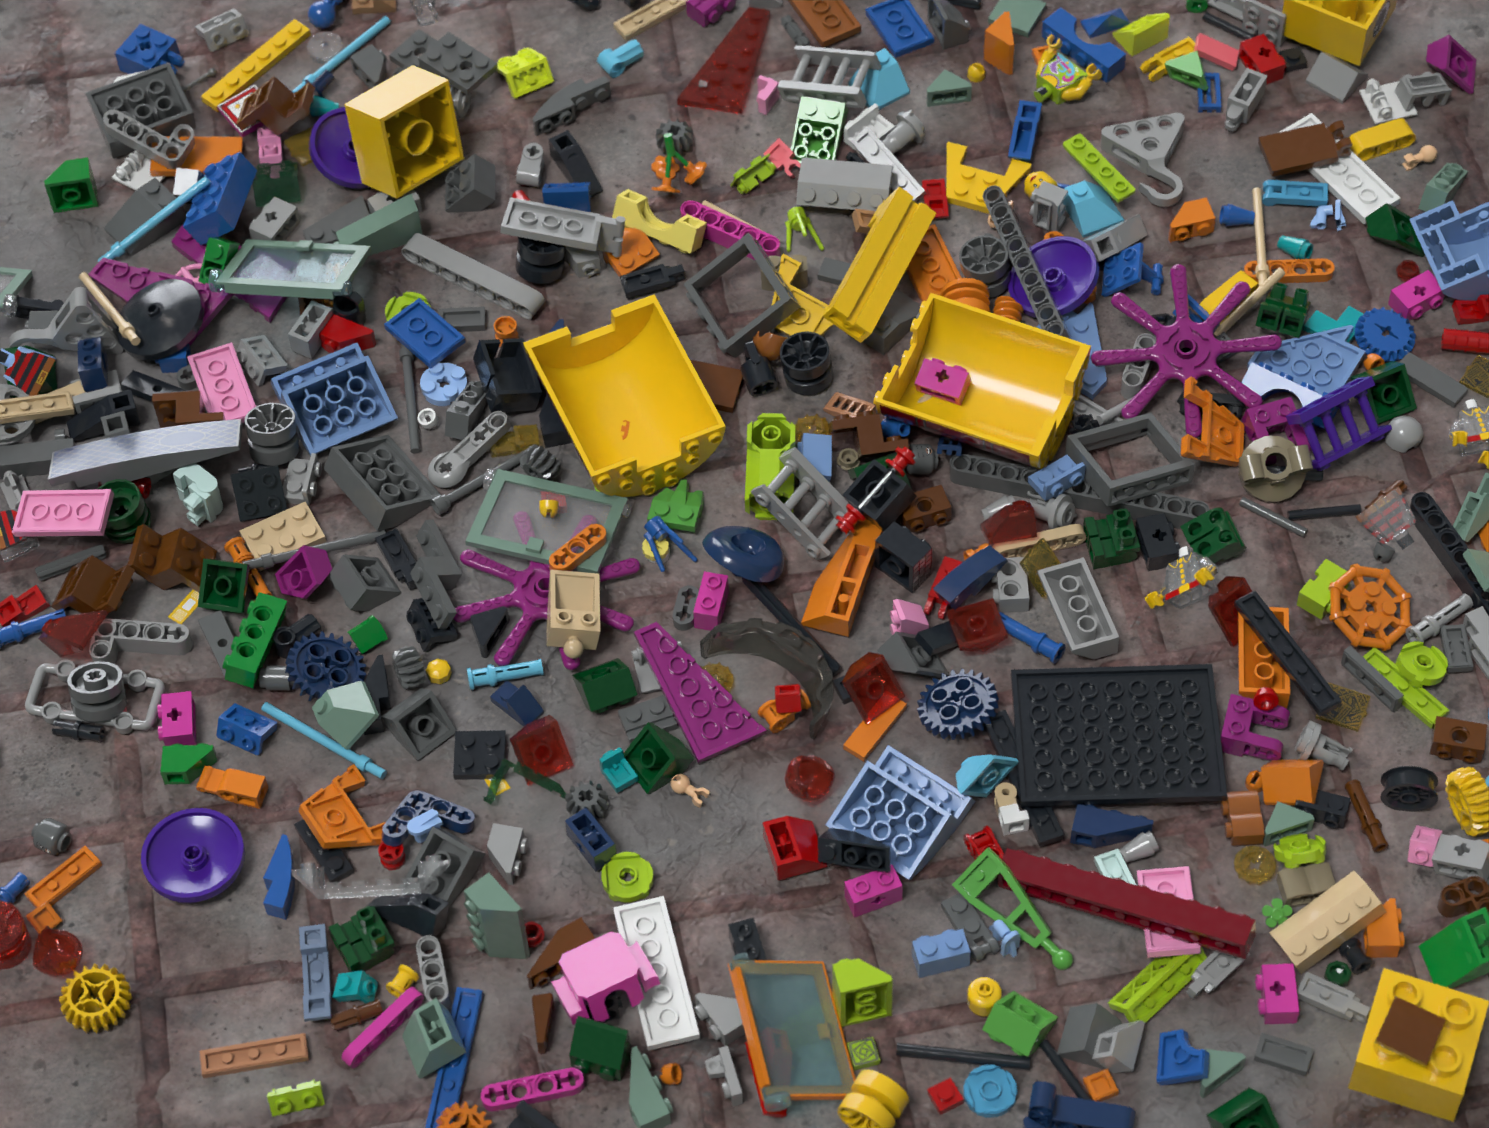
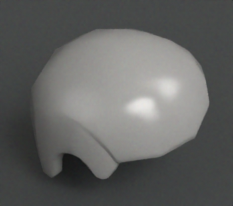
(1405, 433)

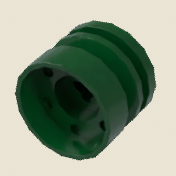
(126, 511)

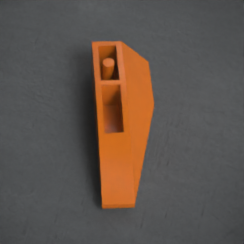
(843, 582)

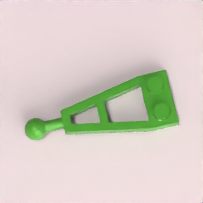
(980, 876)

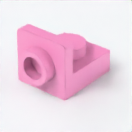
(767, 94)
(1423, 845)

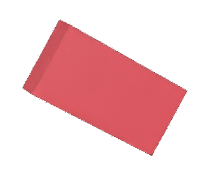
(1216, 51)

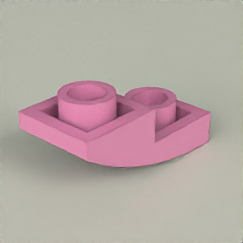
(269, 146)

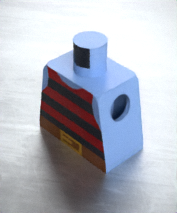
(26, 368)

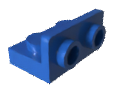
(245, 728)

